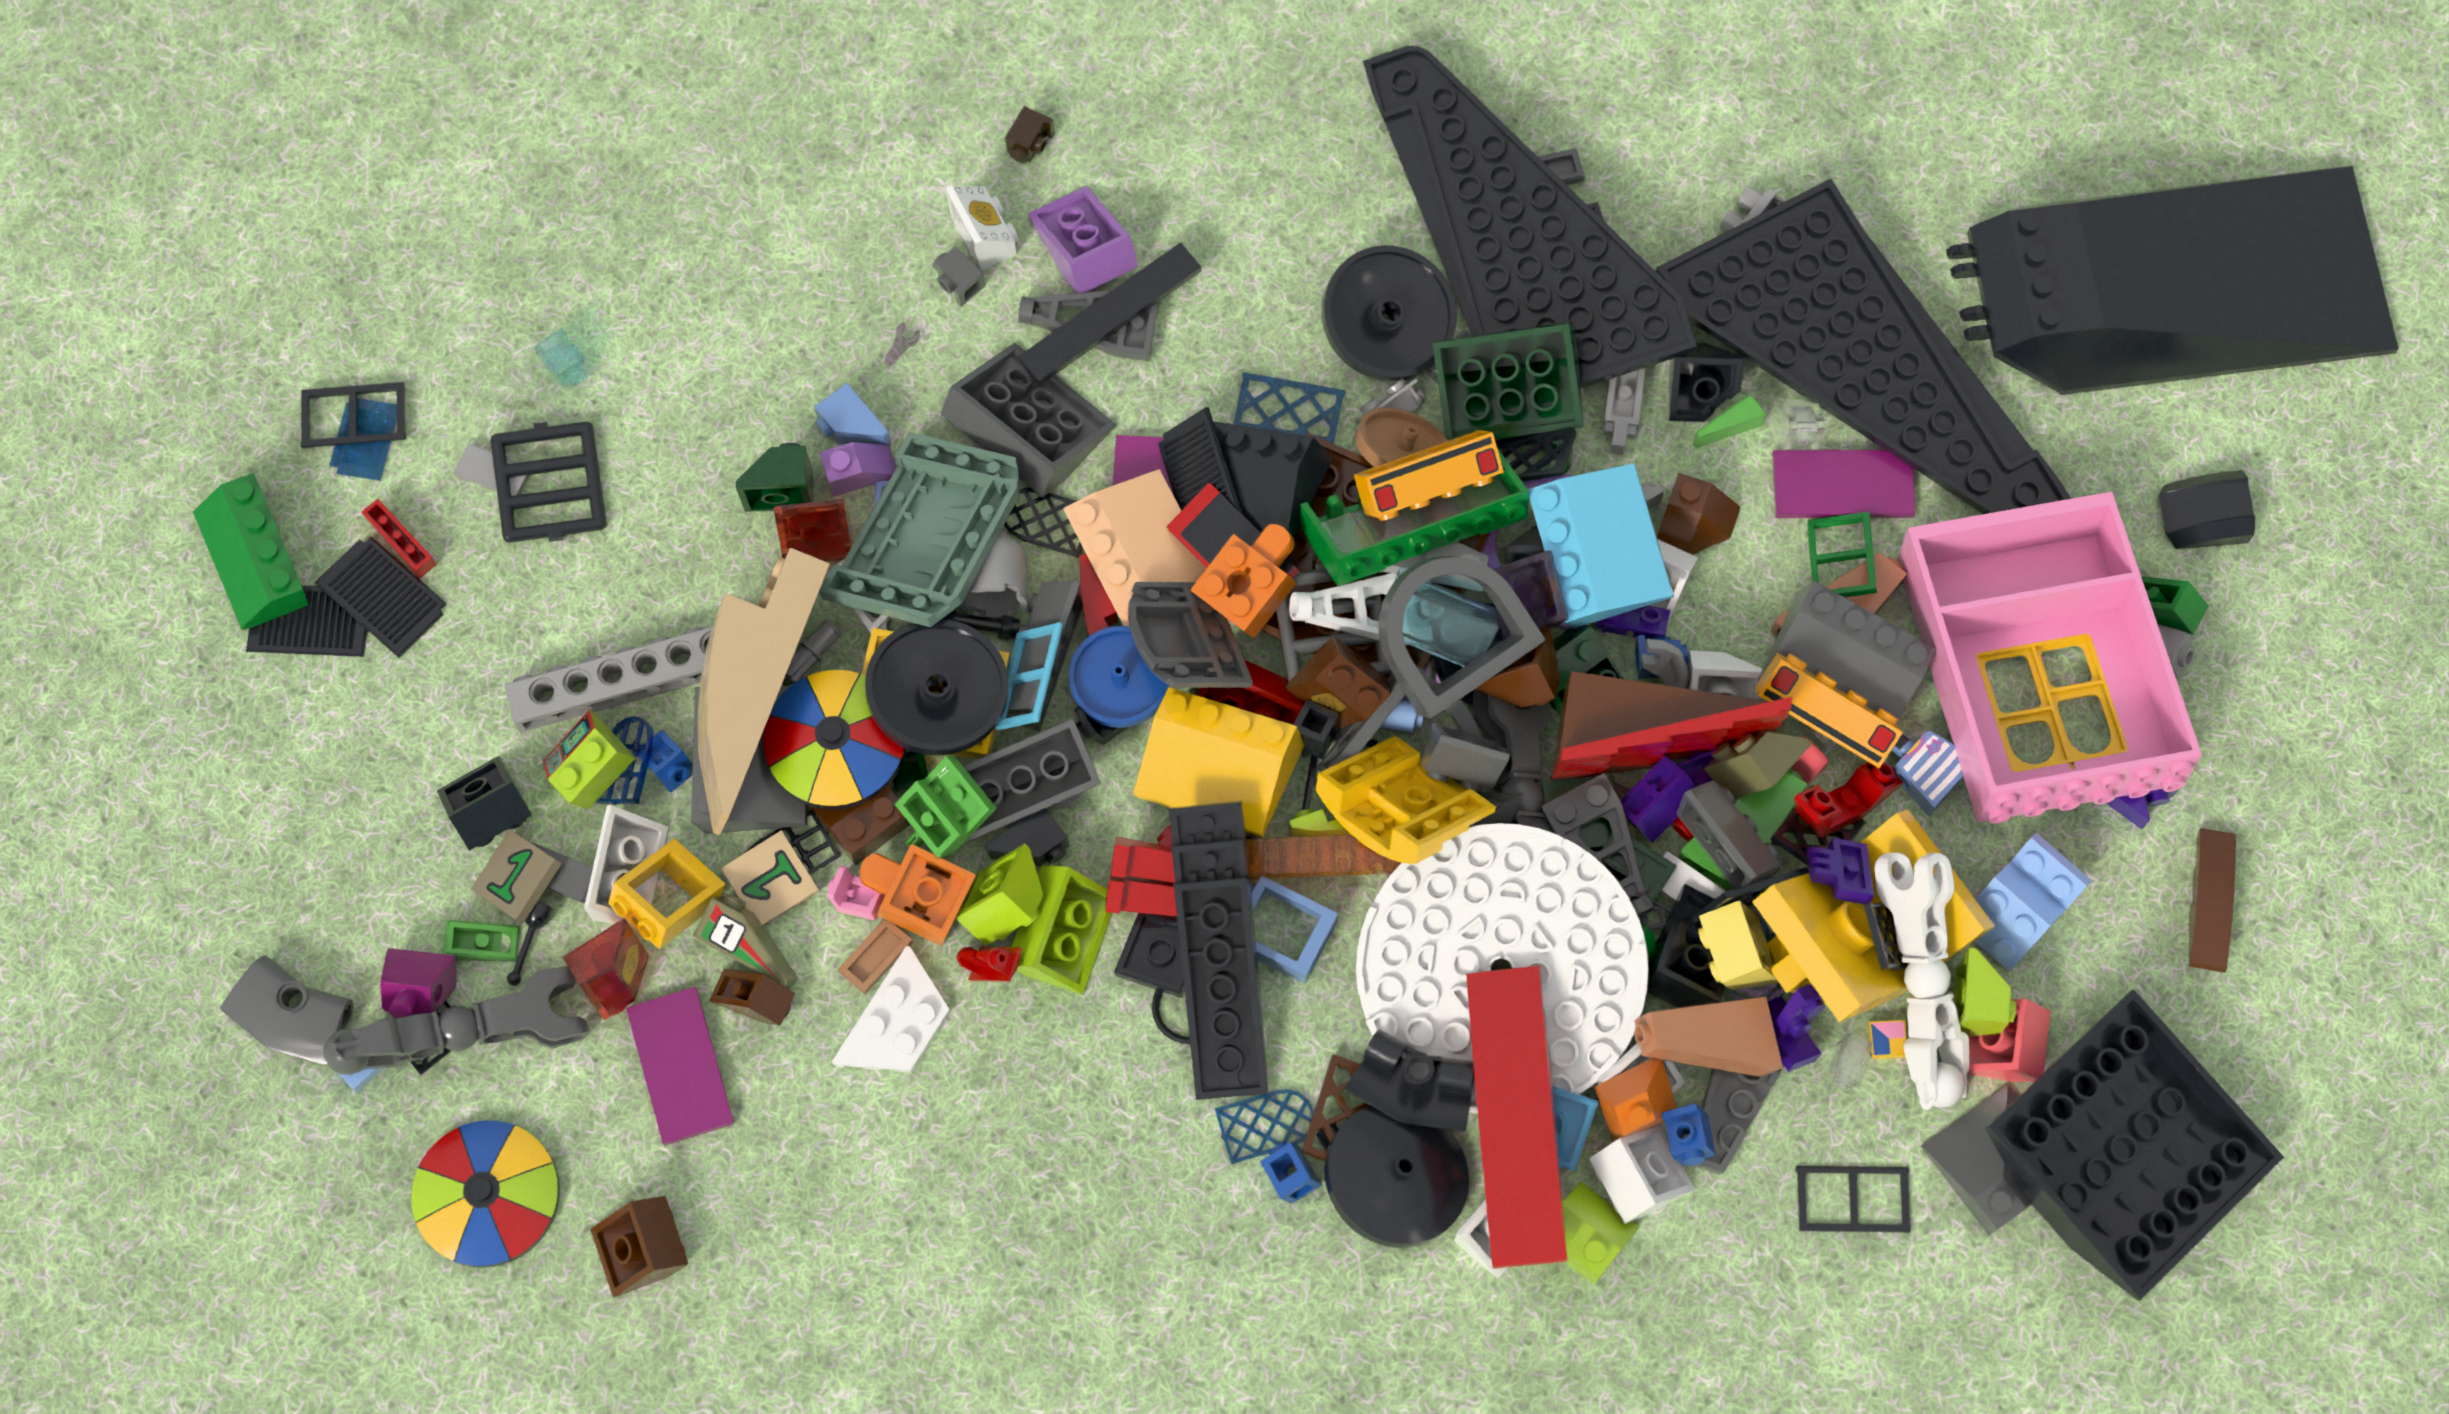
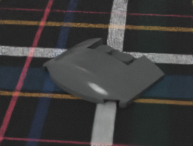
(1184, 637)

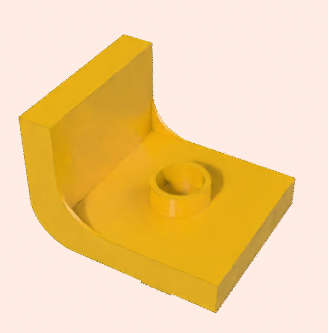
(1831, 940)

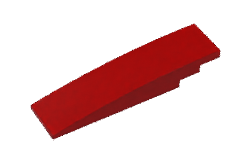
(1516, 1117)

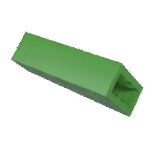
(1768, 812)

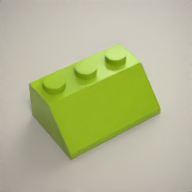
(1067, 931)

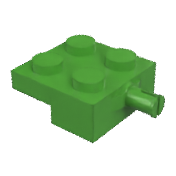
(945, 808)

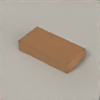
(875, 956)

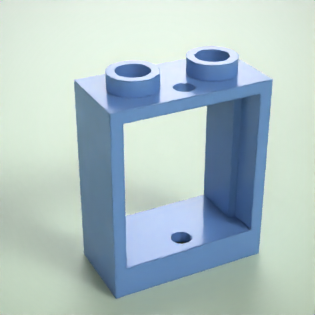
(1327, 921)

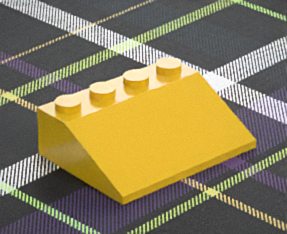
(1217, 755)

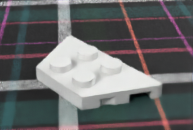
(896, 1021)

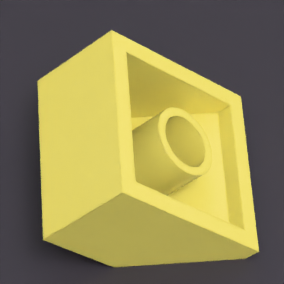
(1737, 947)

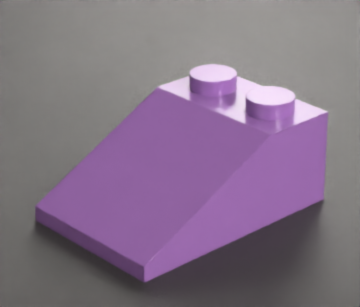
(1084, 240)

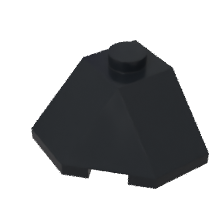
(1702, 382)

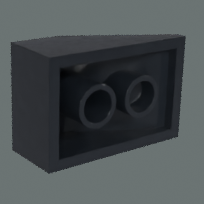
(1680, 964)

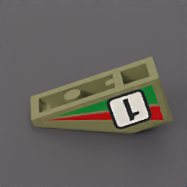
(742, 937)

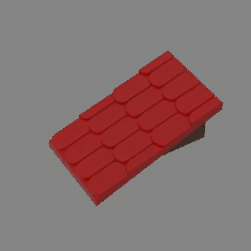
(1634, 724)

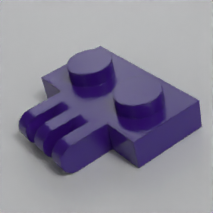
(1845, 868)

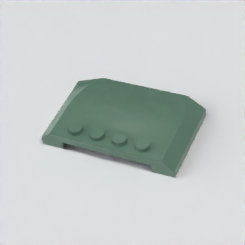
(927, 531)

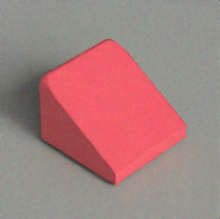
(1811, 763)

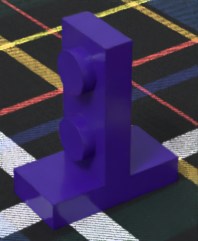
(1791, 1024)

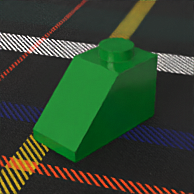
(2175, 603)

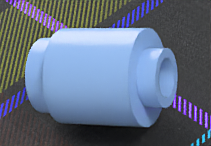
(1403, 718)

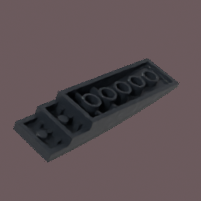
(1218, 950)

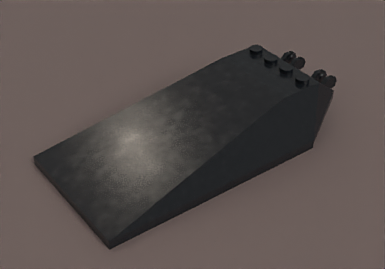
(2179, 282)

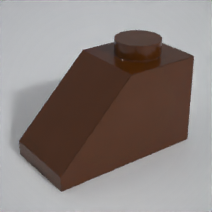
(753, 996)

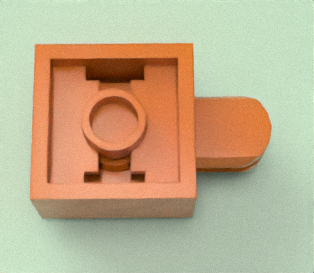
(1247, 580)
(919, 892)

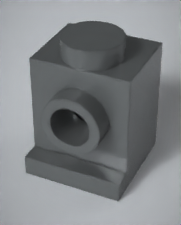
(958, 275)

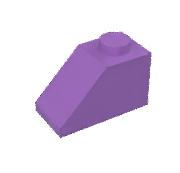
(857, 466)

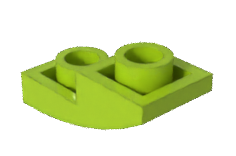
(1315, 823)

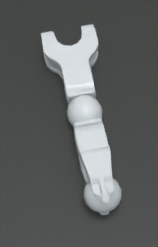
(1919, 918)

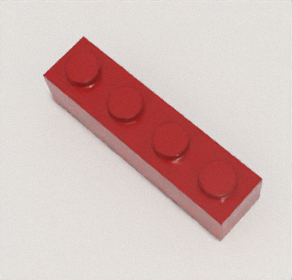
(399, 538)

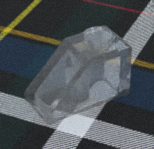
(1801, 425)

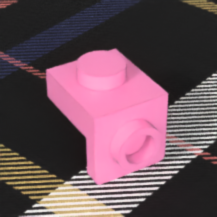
(852, 897)

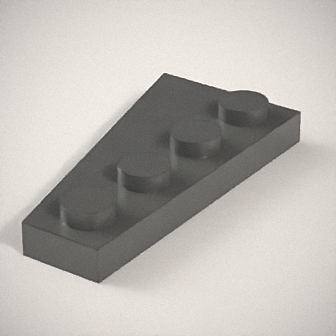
(1731, 1106)

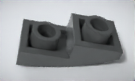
(571, 878)

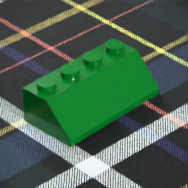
(249, 553)

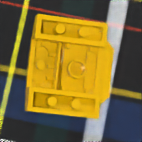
(1394, 805)

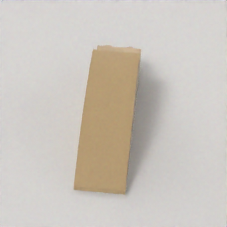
(744, 674)

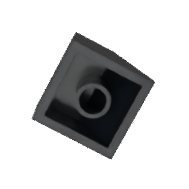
(484, 803)

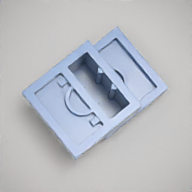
(2028, 900)

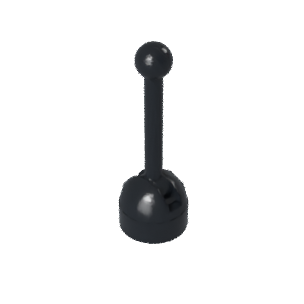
(538, 918)

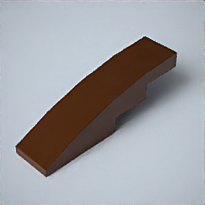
(2212, 900)

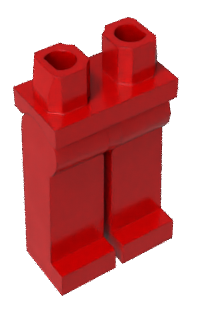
(1141, 878)

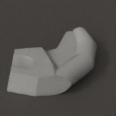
(1666, 663)

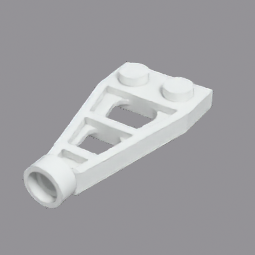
(1321, 602)

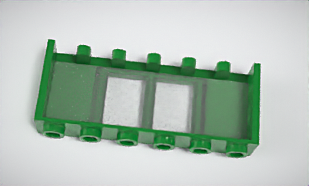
(1361, 545)

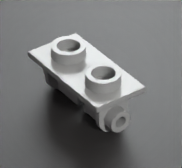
(1400, 396)

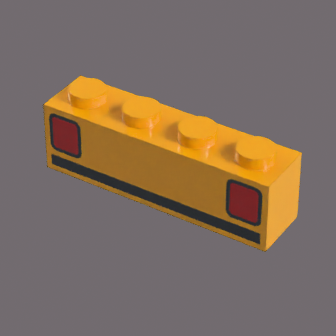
(1429, 474)
(1830, 710)

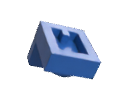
(668, 762)

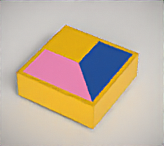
(1887, 1038)

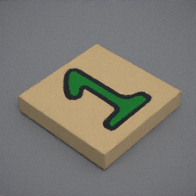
(770, 878)

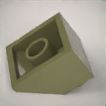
(1755, 762)

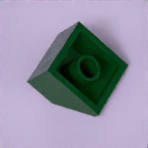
(777, 479)

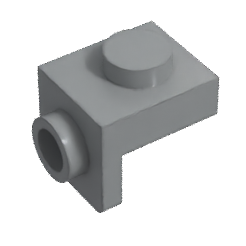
(2178, 648)

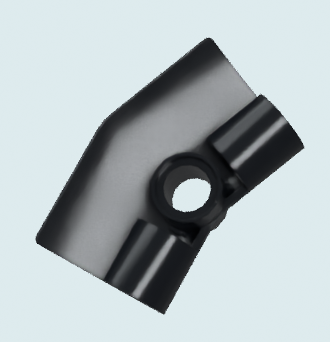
(1434, 1101)

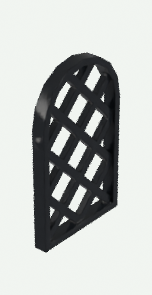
(1032, 539)

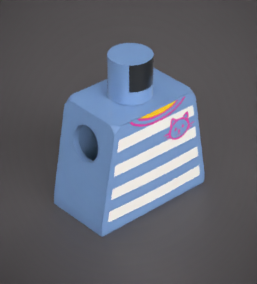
(1927, 769)

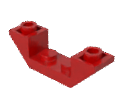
(1849, 803)

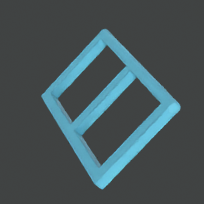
(1043, 673)

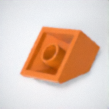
(1636, 1099)

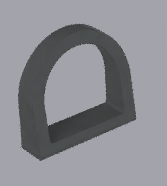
(1522, 639)
(1360, 733)

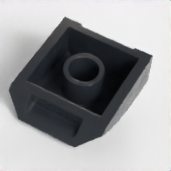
(2208, 510)

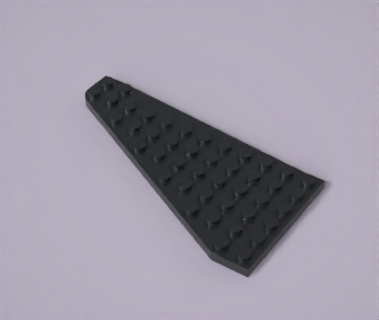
(1514, 233)
(1839, 325)

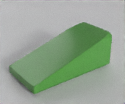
(1737, 419)
(479, 941)

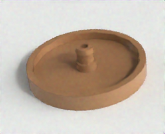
(1394, 433)

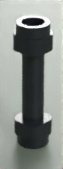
(1005, 626)

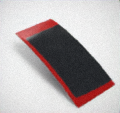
(1208, 525)

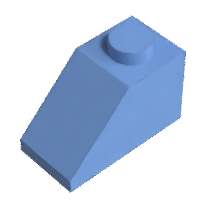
(849, 419)

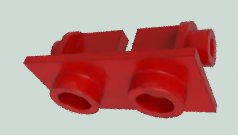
(990, 963)

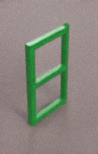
(1866, 552)

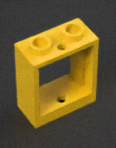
(686, 872)

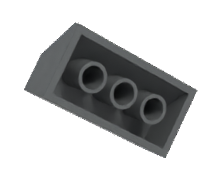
(1053, 604)
(1033, 775)

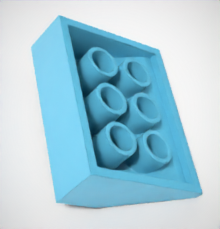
(1601, 543)

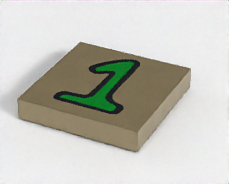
(516, 876)

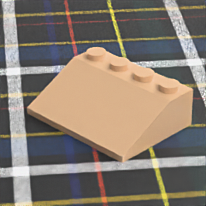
(1129, 537)

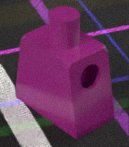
(416, 981)

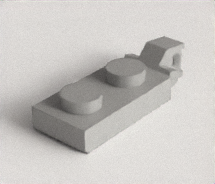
(1623, 408)

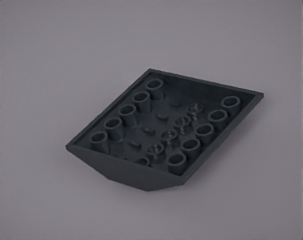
(2131, 1147)

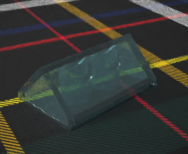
(1448, 623)

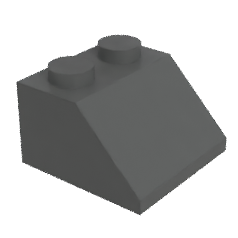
(1463, 757)

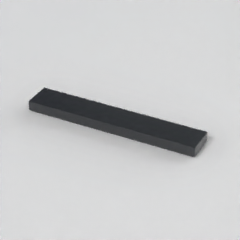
(1109, 313)

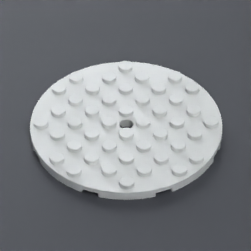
(1514, 899)

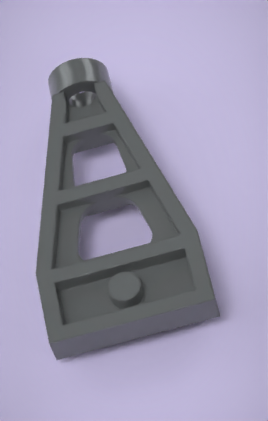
(1131, 341)
(1586, 804)

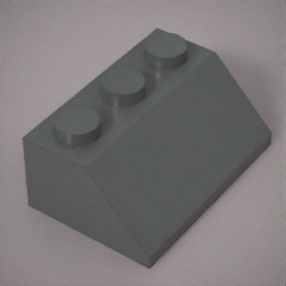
(1727, 835)

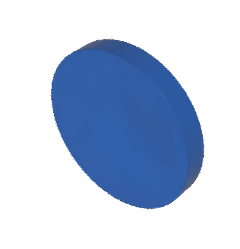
(1113, 681)

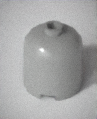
(1000, 582)

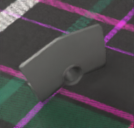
(262, 1009)

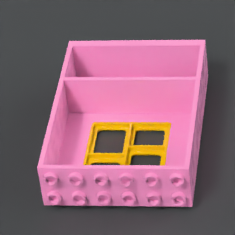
(2035, 586)

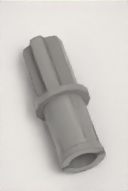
(812, 651)

